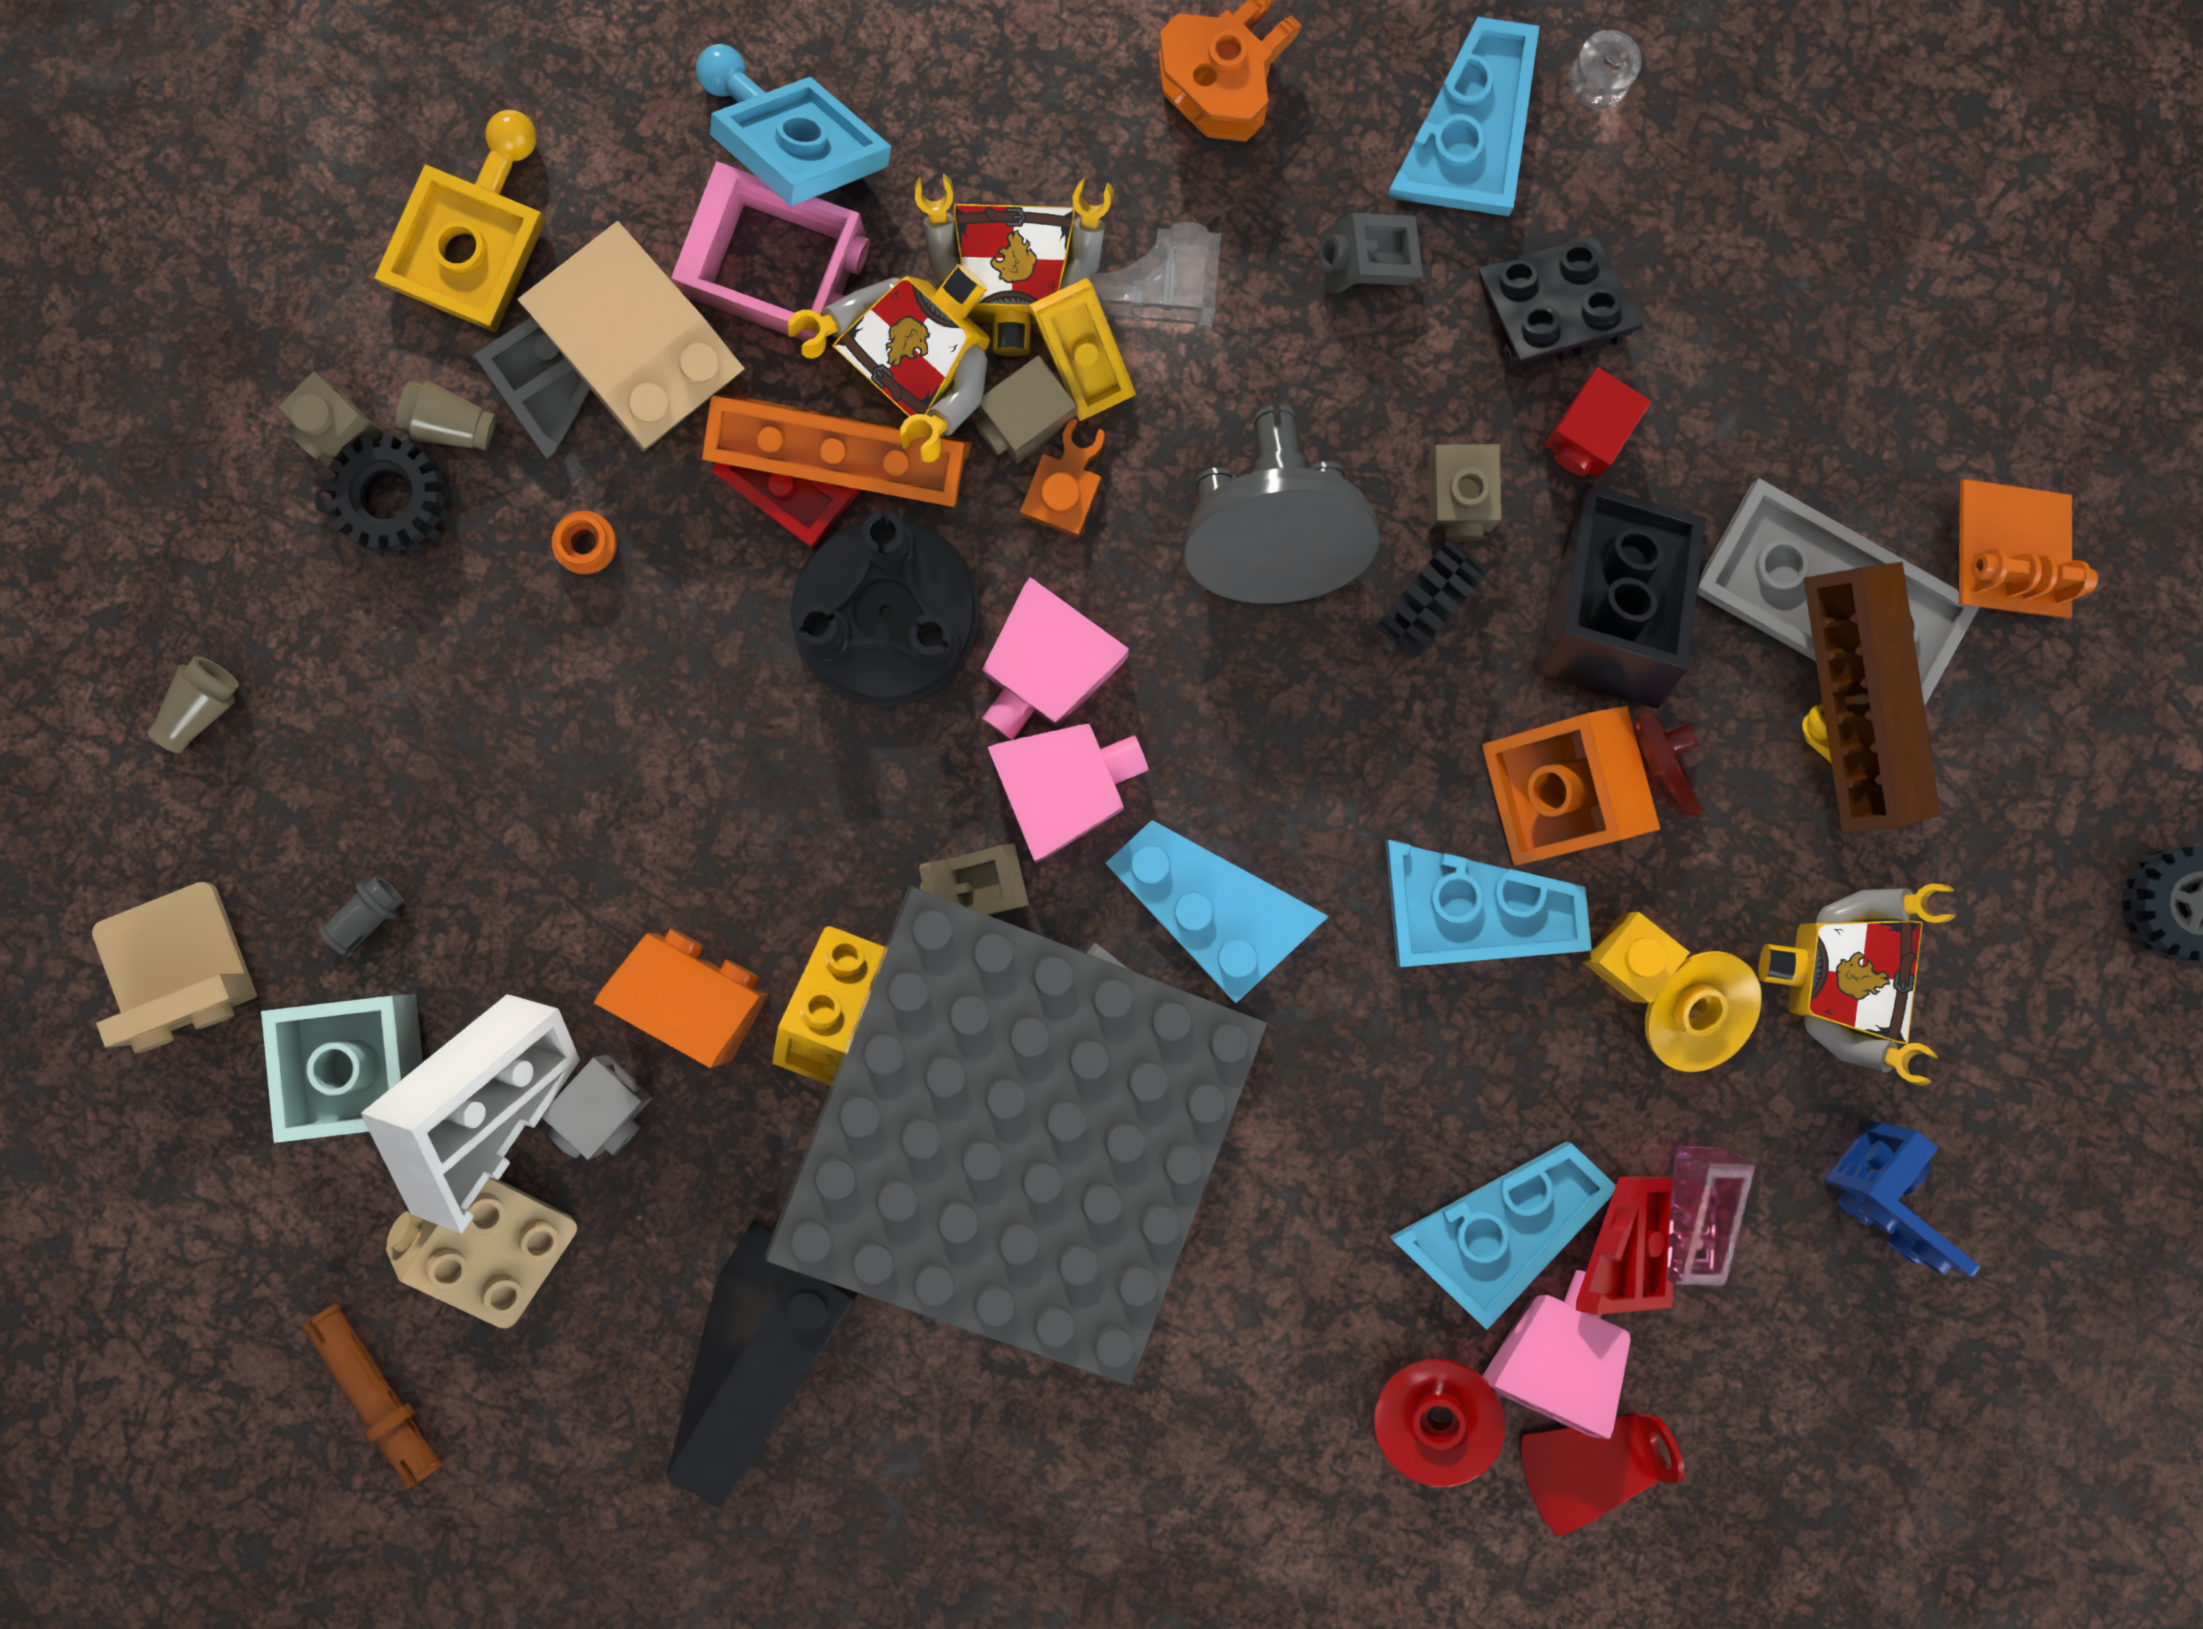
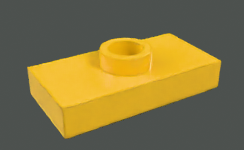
(1083, 348)

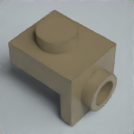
(980, 880)

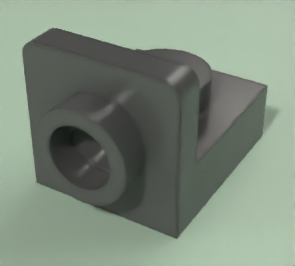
(1370, 251)

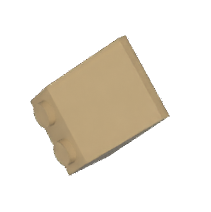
(631, 335)

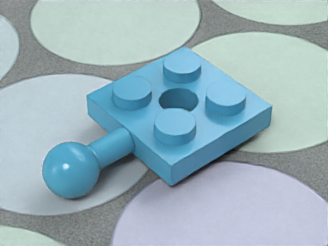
(789, 137)

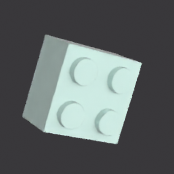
(336, 1062)

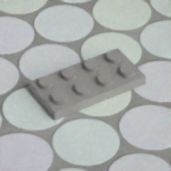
(1780, 541)

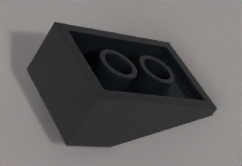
(1624, 598)

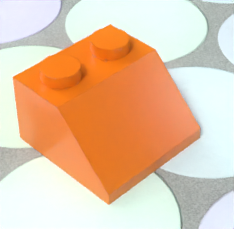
(1570, 785)
(684, 997)

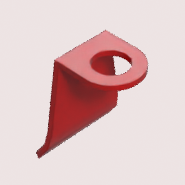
(1586, 1476)

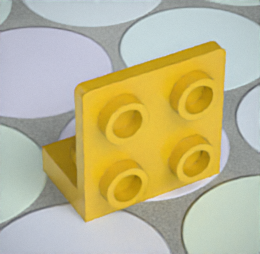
(826, 1005)

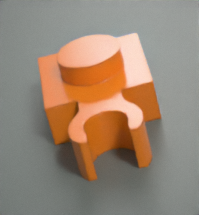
(1064, 488)

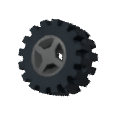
(2158, 887)

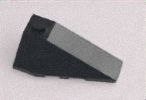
(751, 1360)

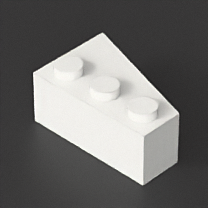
(466, 1106)

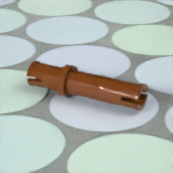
(372, 1397)

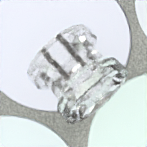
(1597, 83)

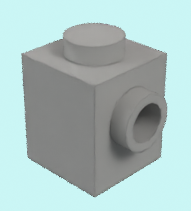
(596, 1110)

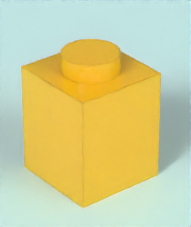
(1636, 957)

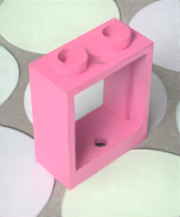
(714, 227)

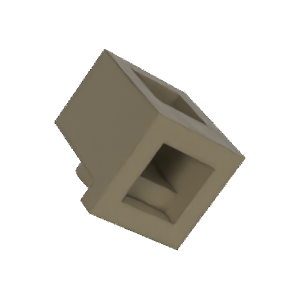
(325, 420)

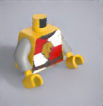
(1015, 253)
(911, 347)
(1858, 976)

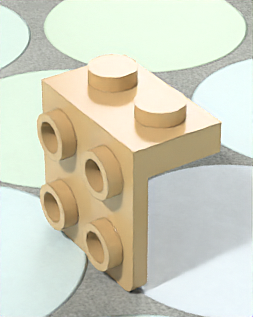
(171, 967)
(493, 1263)

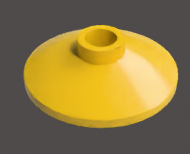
(1704, 1012)

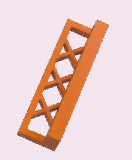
(831, 449)

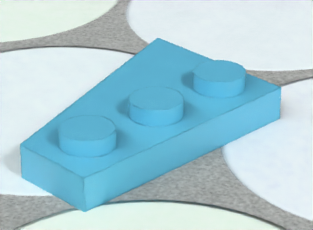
(1476, 128)
(1213, 908)
(1477, 911)
(1508, 1230)

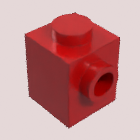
(1596, 424)

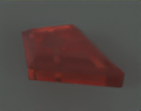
(1662, 753)

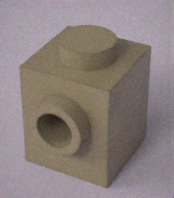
(1464, 490)

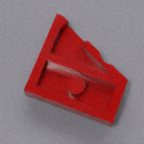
(1631, 1250)

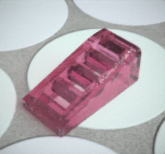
(1696, 1177)

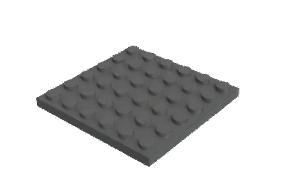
(1016, 1138)

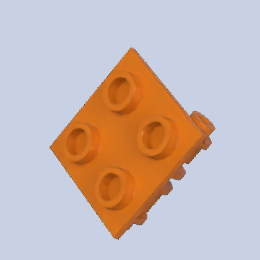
(2019, 550)

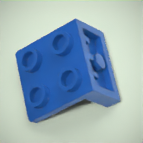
(1873, 1177)

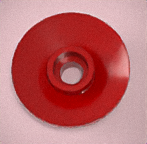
(1436, 1451)

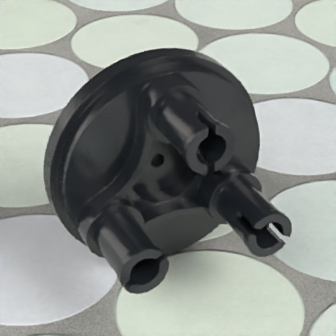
(885, 611)

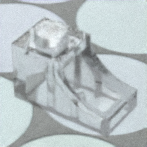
(1169, 283)

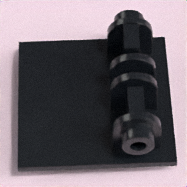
(1559, 302)

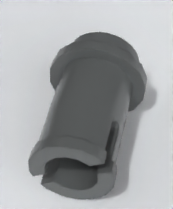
(361, 915)

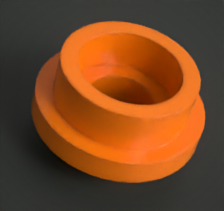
(568, 532)

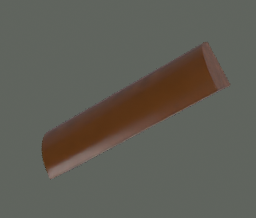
(1872, 697)

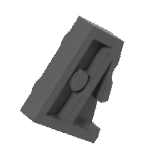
(535, 383)

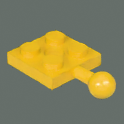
(453, 207)

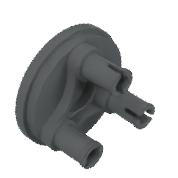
(1279, 529)

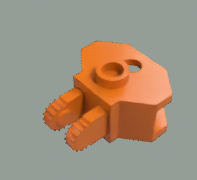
(1219, 68)

